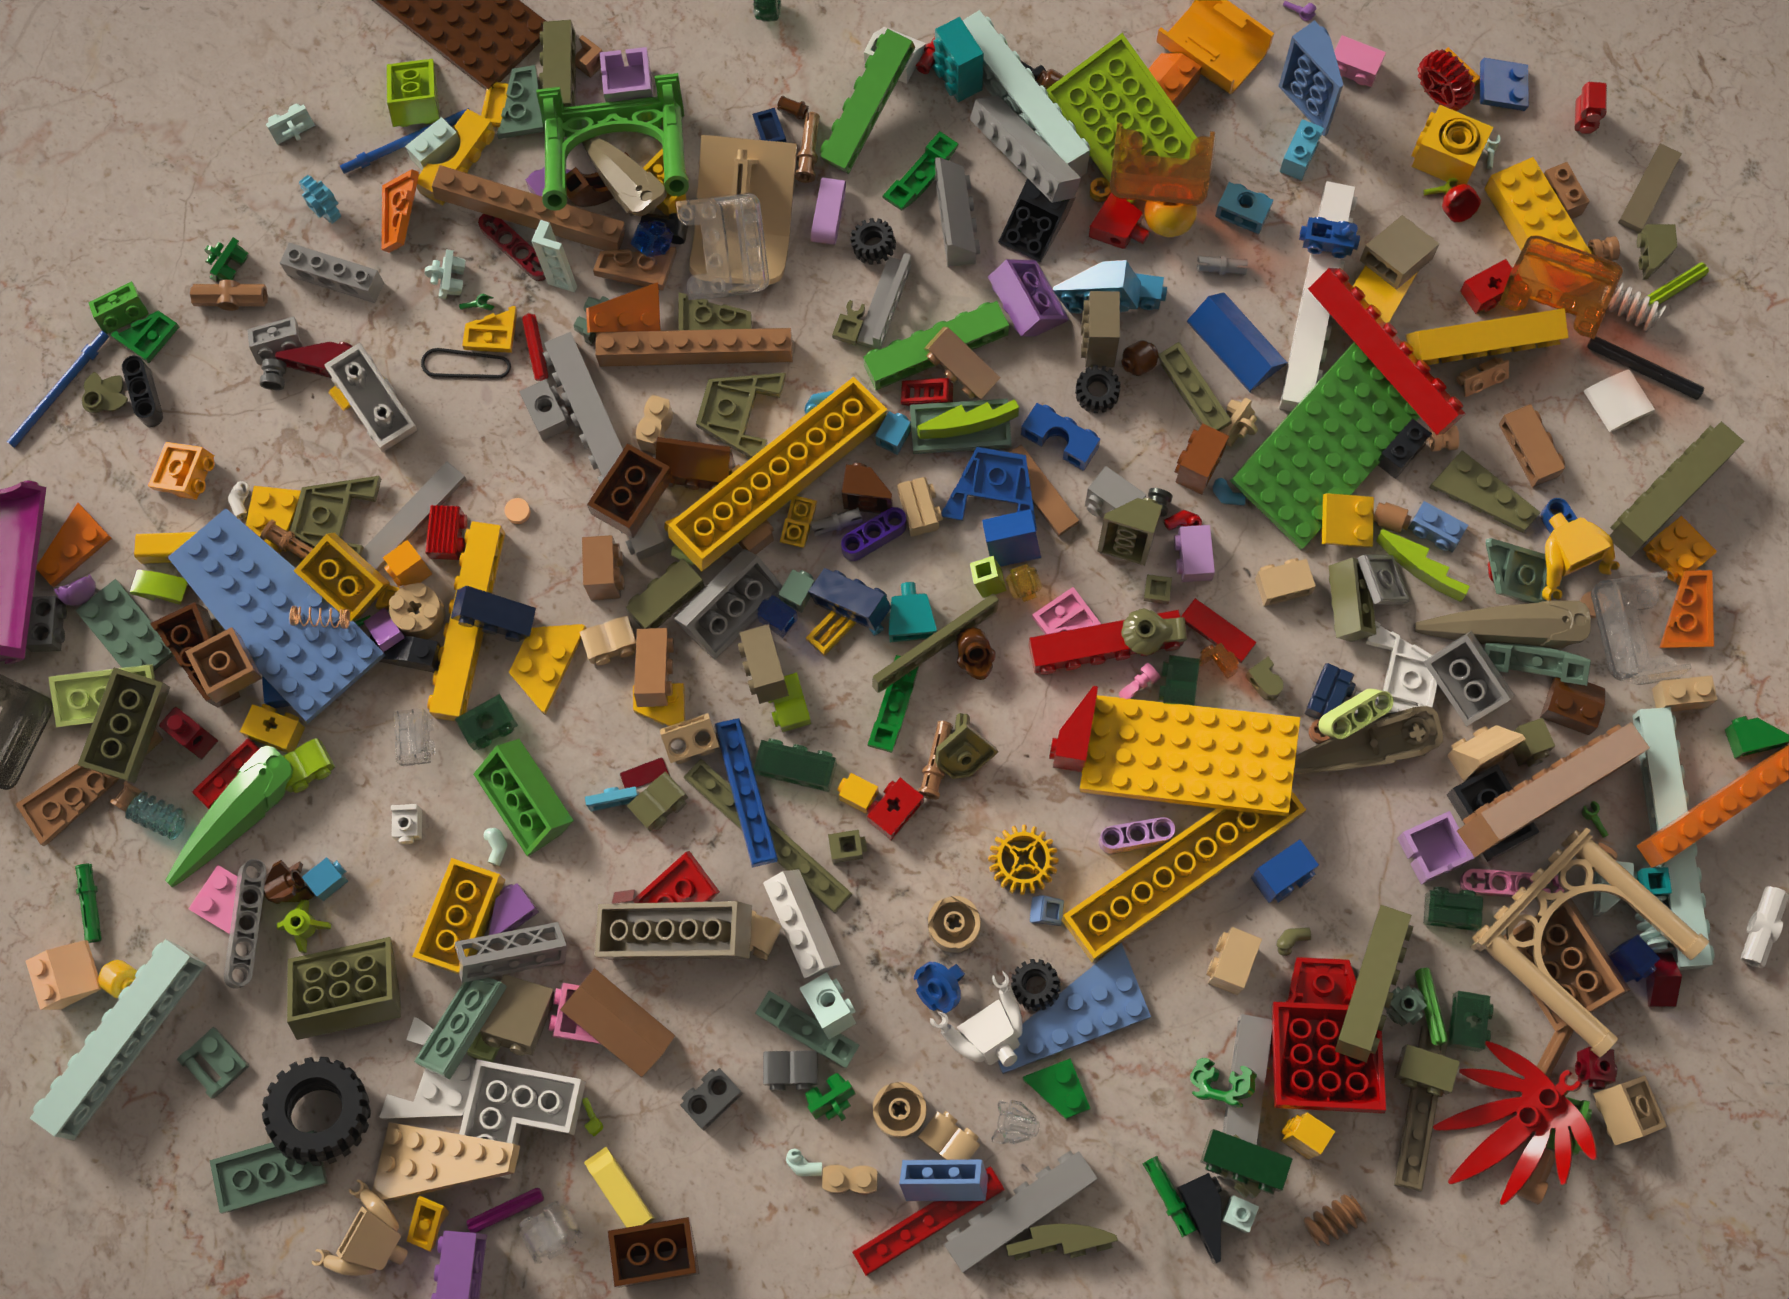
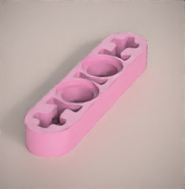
(1511, 878)

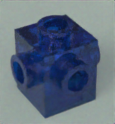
(652, 238)

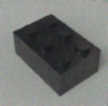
(1481, 790)

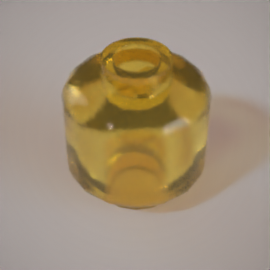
(1024, 582)

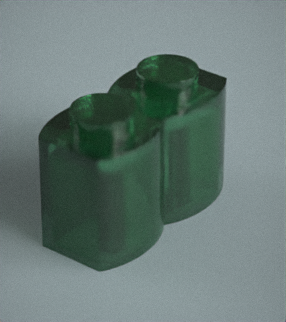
(1180, 680)

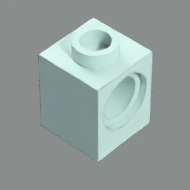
(1239, 1214)

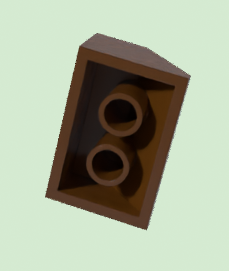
(695, 463)
(653, 1252)

